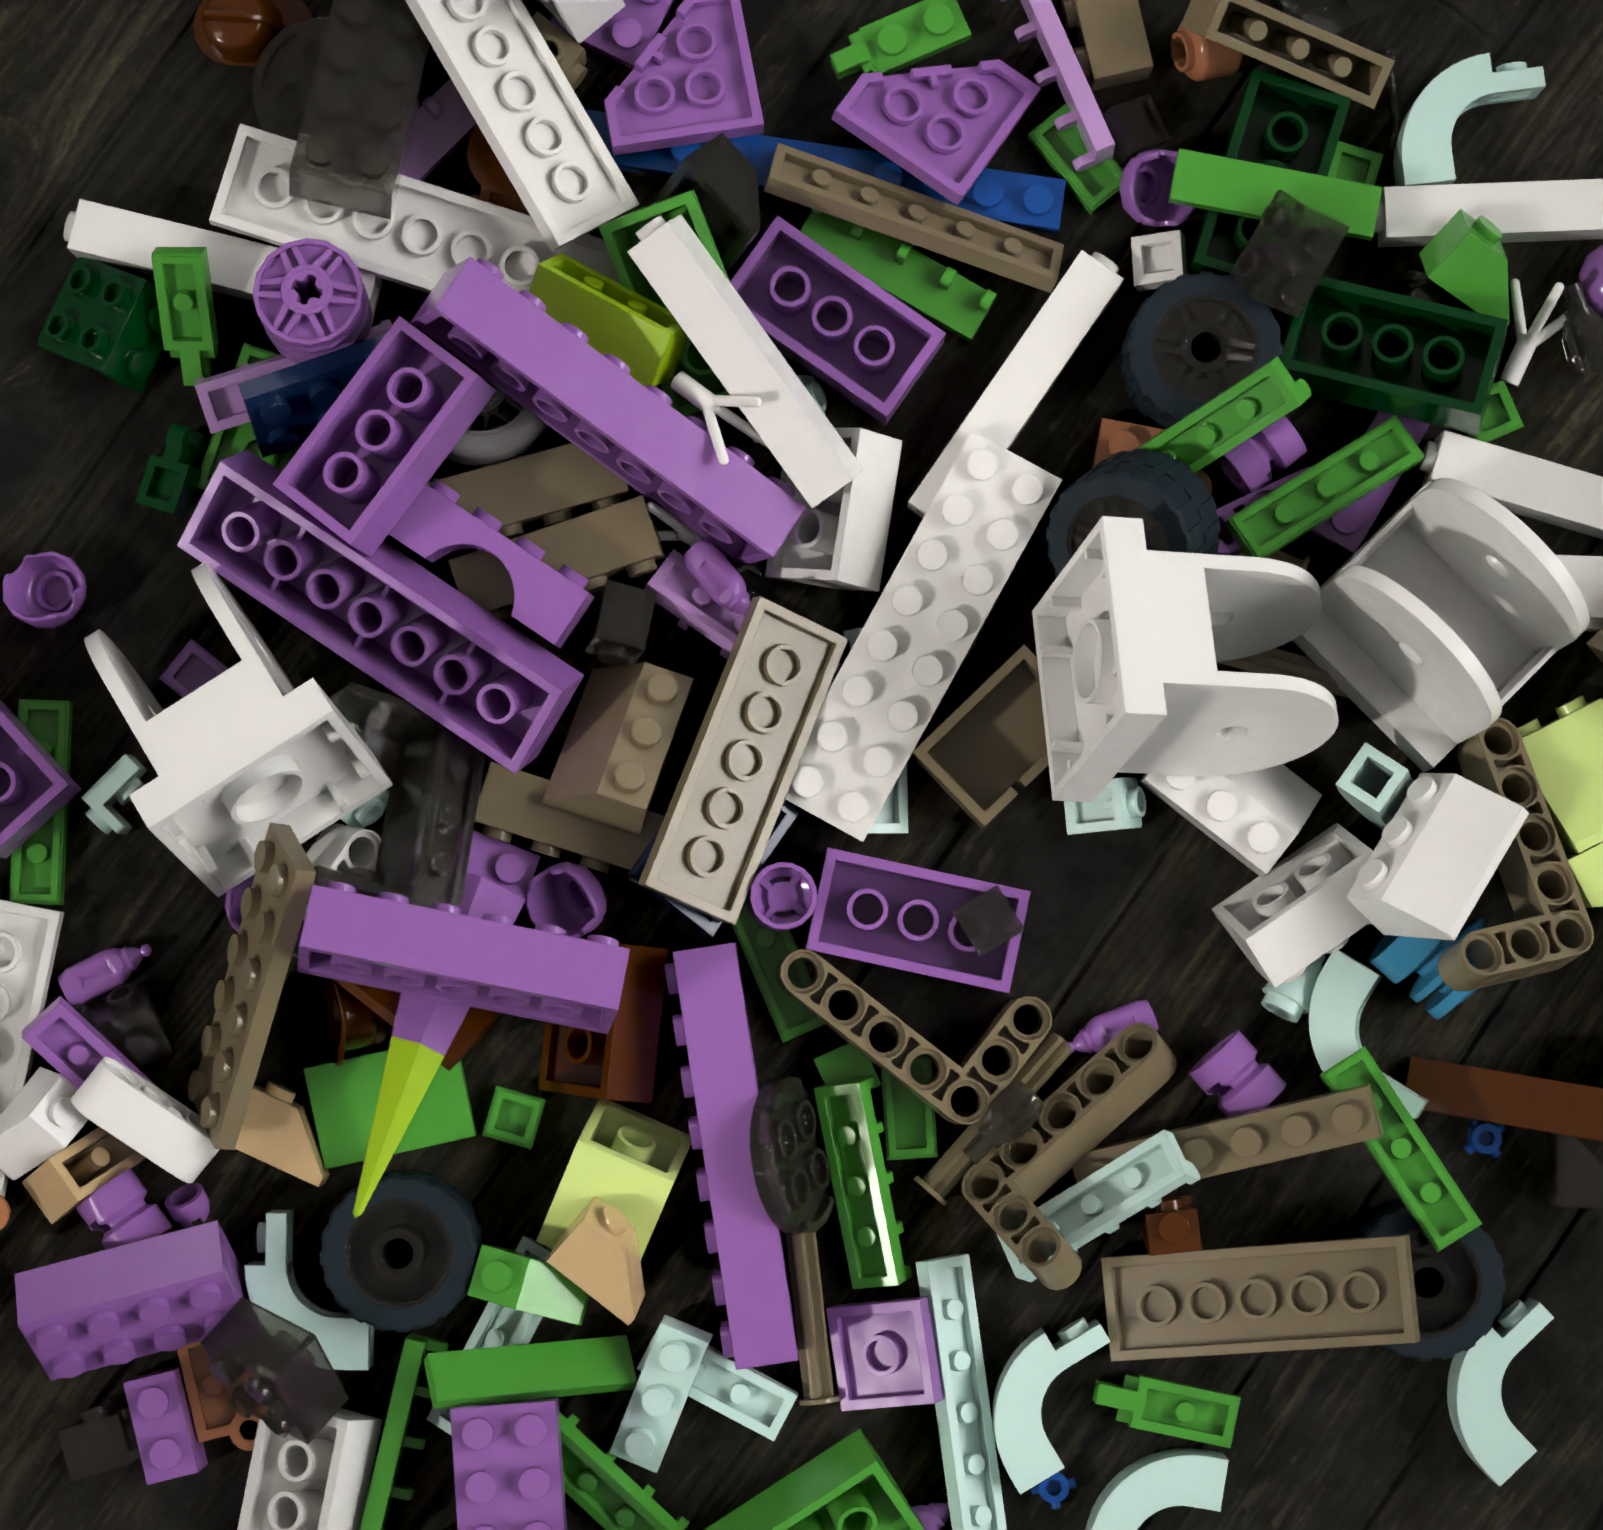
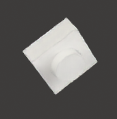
(1158, 259)

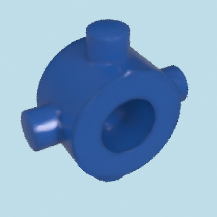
(1484, 1138)
(1054, 1489)

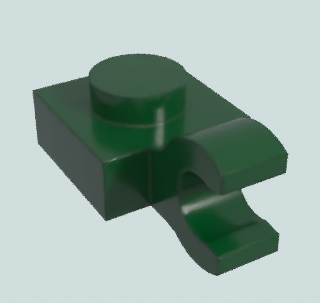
(171, 479)

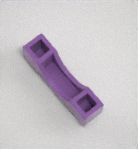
(543, 598)

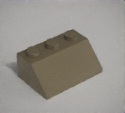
(619, 744)

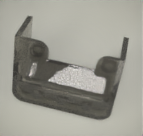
(428, 805)

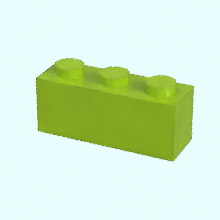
(611, 317)

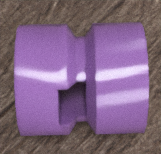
(1251, 462)
(782, 897)
(1236, 1076)
(122, 1213)

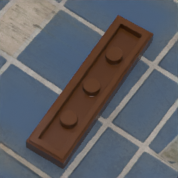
(1508, 1098)

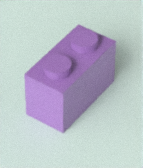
(164, 1425)

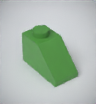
(1470, 264)
(526, 1285)

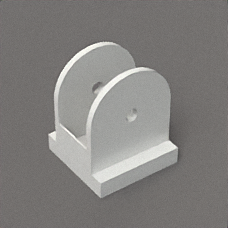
(1443, 618)
(1133, 666)
(238, 751)

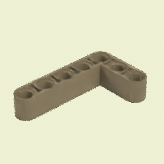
(1521, 872)
(910, 1044)
(1059, 1146)

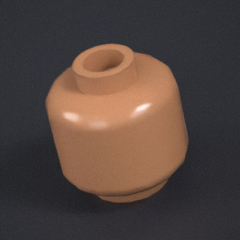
(1203, 58)

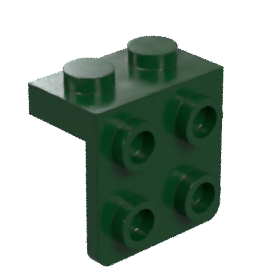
(106, 323)

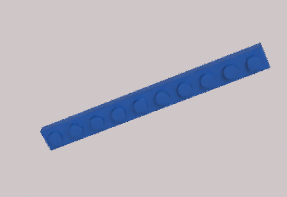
(1001, 195)

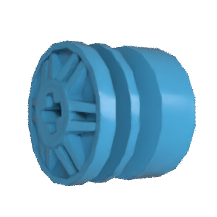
(1401, 956)

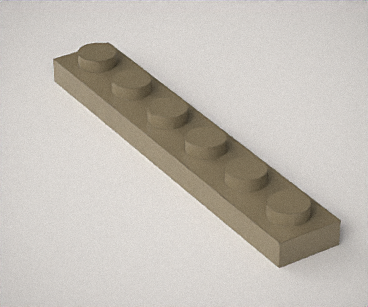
(914, 217)
(1263, 1134)

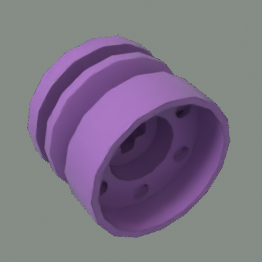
(323, 324)

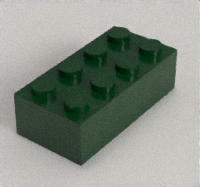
(1275, 126)
(1396, 354)

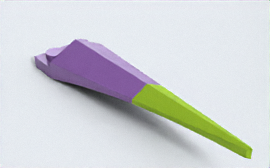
(427, 1026)

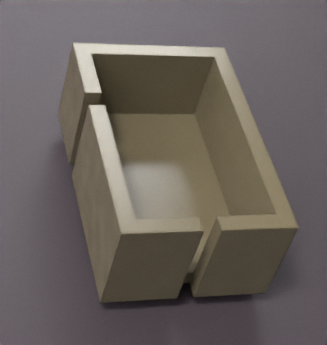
(990, 741)

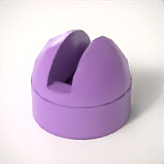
(188, 1204)

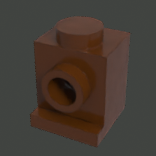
(1171, 1227)

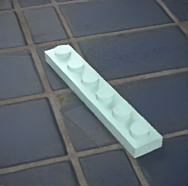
(965, 1410)

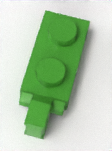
(903, 39)
(186, 308)
(1172, 1408)

